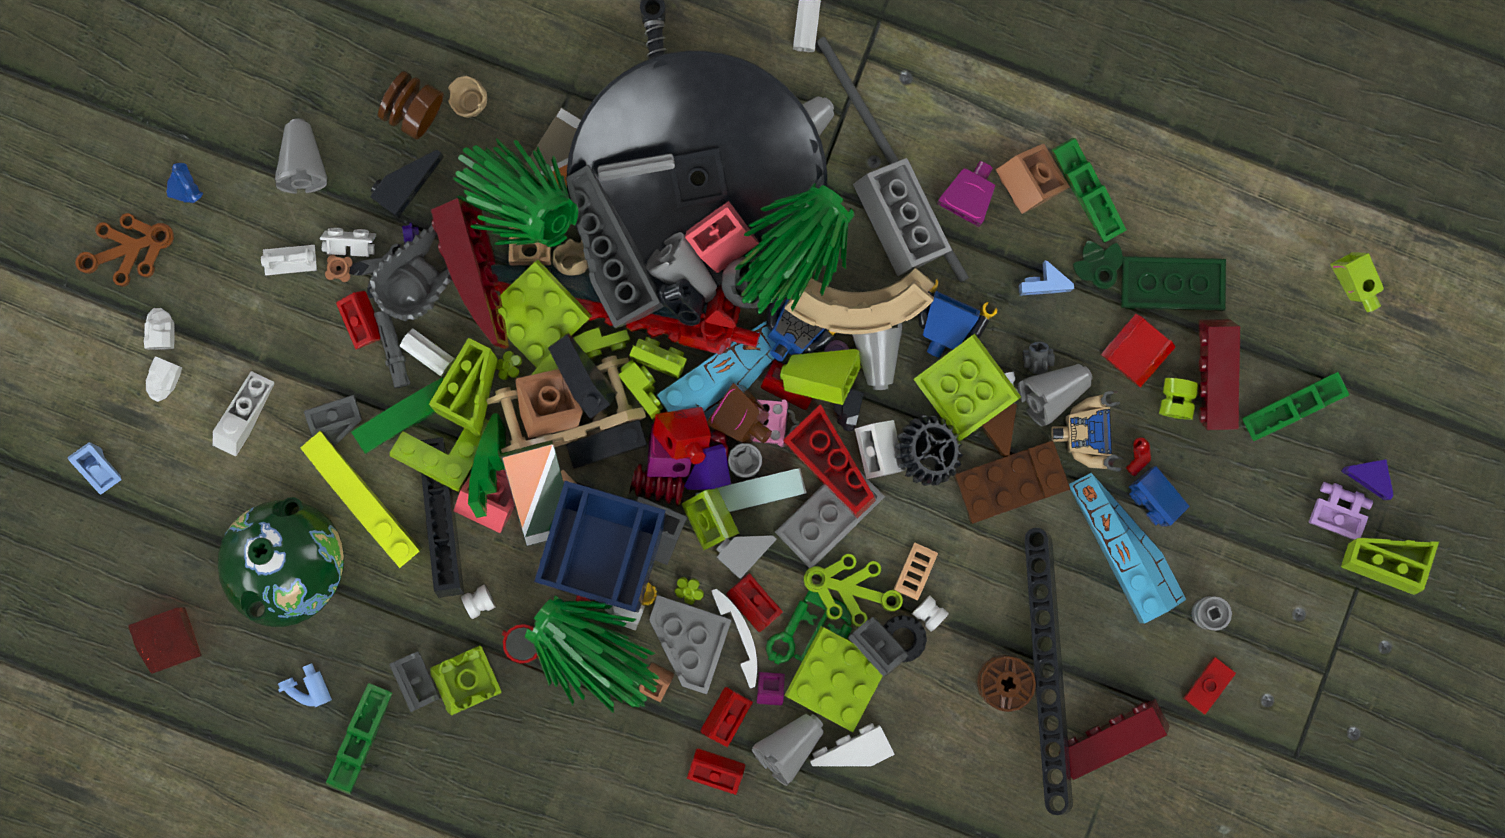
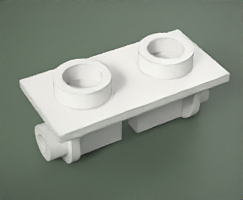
(338, 240)
(289, 260)

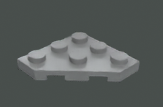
(690, 640)

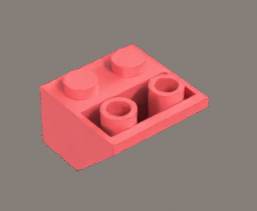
(721, 237)

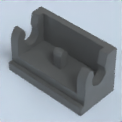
(878, 646)
(414, 681)

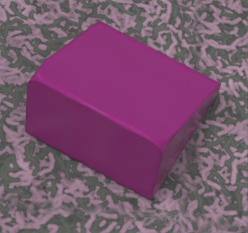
(770, 688)

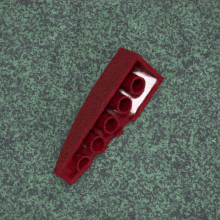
(469, 264)

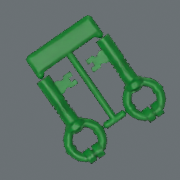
(801, 614)

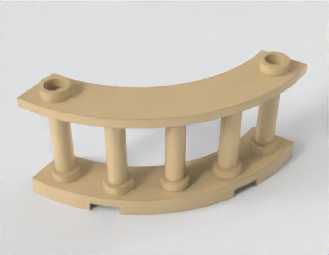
(864, 311)
(600, 423)

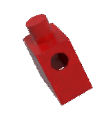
(683, 433)

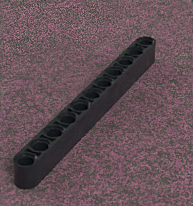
(1054, 682)

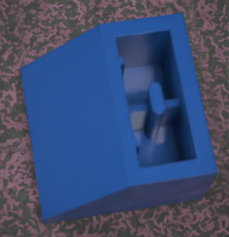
(1158, 497)

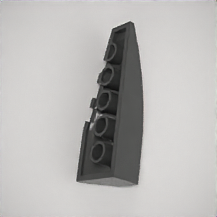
(611, 254)

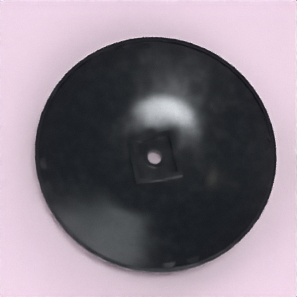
(713, 119)

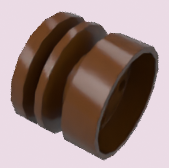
(407, 104)
(992, 690)

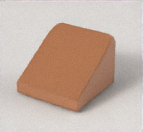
(664, 681)

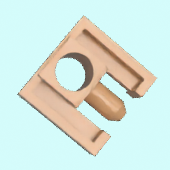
(517, 256)

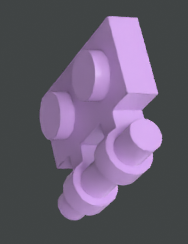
(1337, 518)

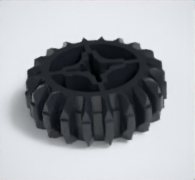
(917, 442)

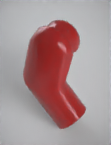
(1142, 456)

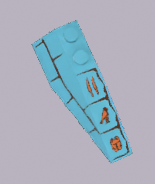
(713, 378)
(1129, 551)

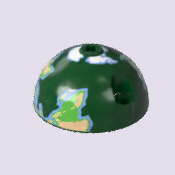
(296, 573)

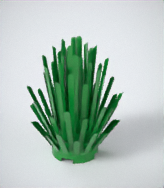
(528, 200)
(801, 244)
(576, 648)

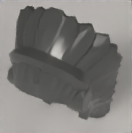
(406, 283)

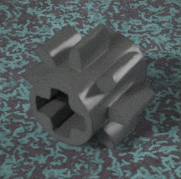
(1038, 357)

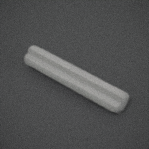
(636, 167)

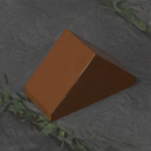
(1000, 429)

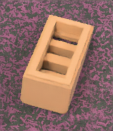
(915, 594)

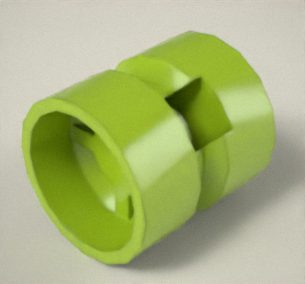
(1178, 389)

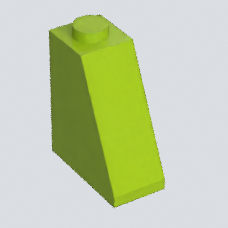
(822, 374)

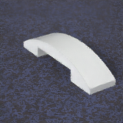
(750, 666)

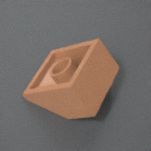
(1032, 178)
(546, 404)

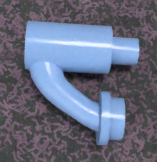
(315, 685)

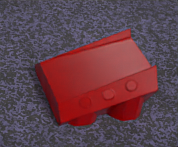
(1138, 350)

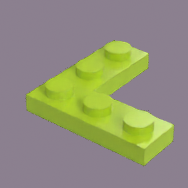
(447, 469)

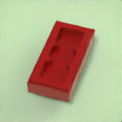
(1209, 685)

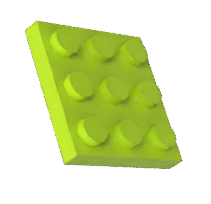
(539, 312)
(967, 387)
(834, 680)

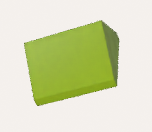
(710, 518)

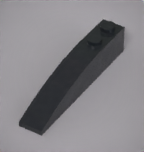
(442, 533)

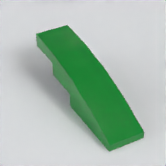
(1088, 190)
(1296, 406)
(396, 418)
(485, 464)
(359, 738)

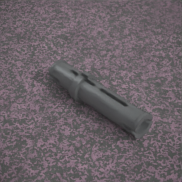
(394, 357)

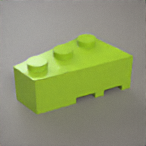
(467, 387)
(1394, 563)

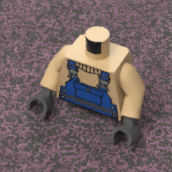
(1089, 432)

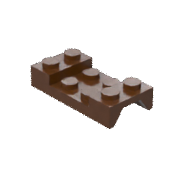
(1012, 482)

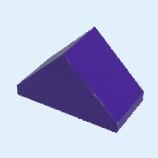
(711, 472)
(1373, 477)

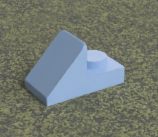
(1053, 282)
(94, 467)

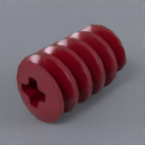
(660, 486)

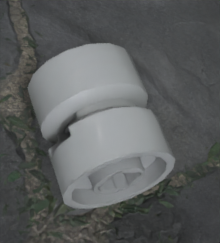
(745, 460)
(1211, 613)

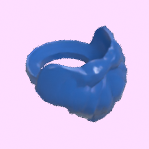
(181, 185)

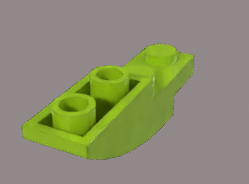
(592, 344)

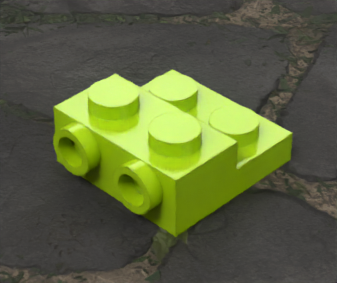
(657, 358)
(640, 384)

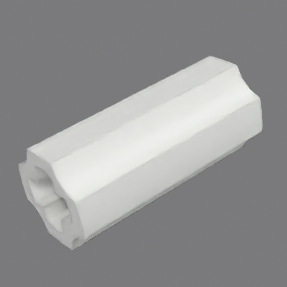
(806, 25)
(427, 352)

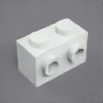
(878, 449)

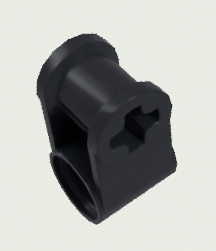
(683, 301)

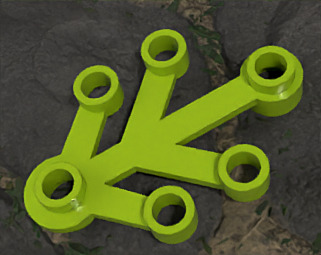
(847, 588)

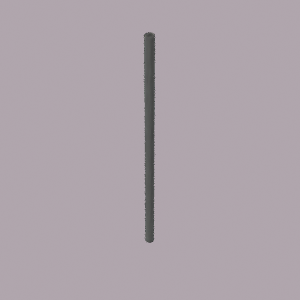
(875, 131)

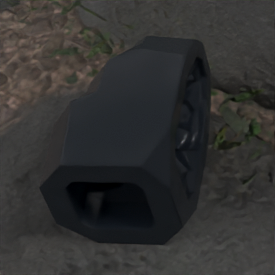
(848, 412)

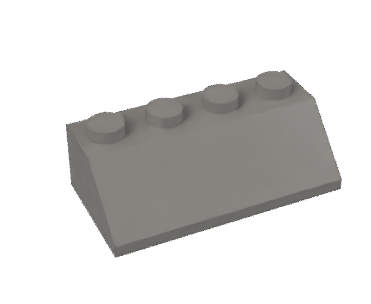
(902, 216)
(743, 552)

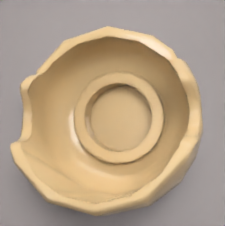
(467, 97)
(570, 258)

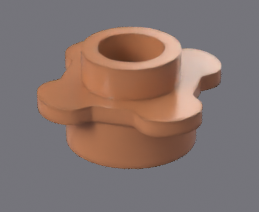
(333, 263)

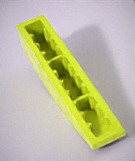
(361, 500)

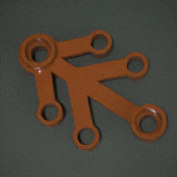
(130, 248)

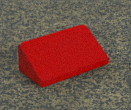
(721, 310)
(359, 319)
(774, 384)
(754, 603)
(726, 716)
(716, 771)

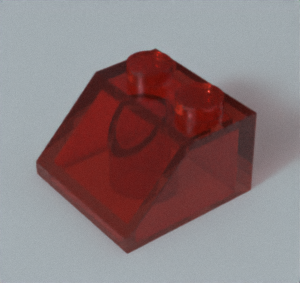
(165, 639)

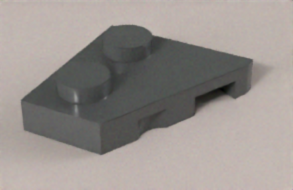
(334, 418)

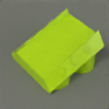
(465, 680)

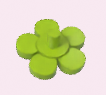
(509, 365)
(689, 590)

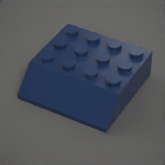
(601, 546)

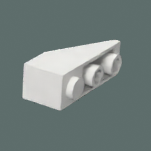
(242, 414)
(862, 750)

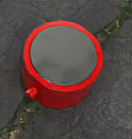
(516, 646)

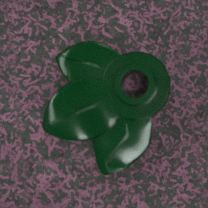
(1096, 261)

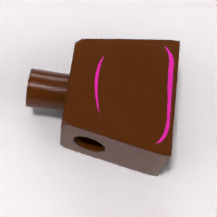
(740, 416)

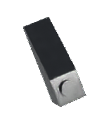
(402, 185)
(582, 376)
(607, 444)

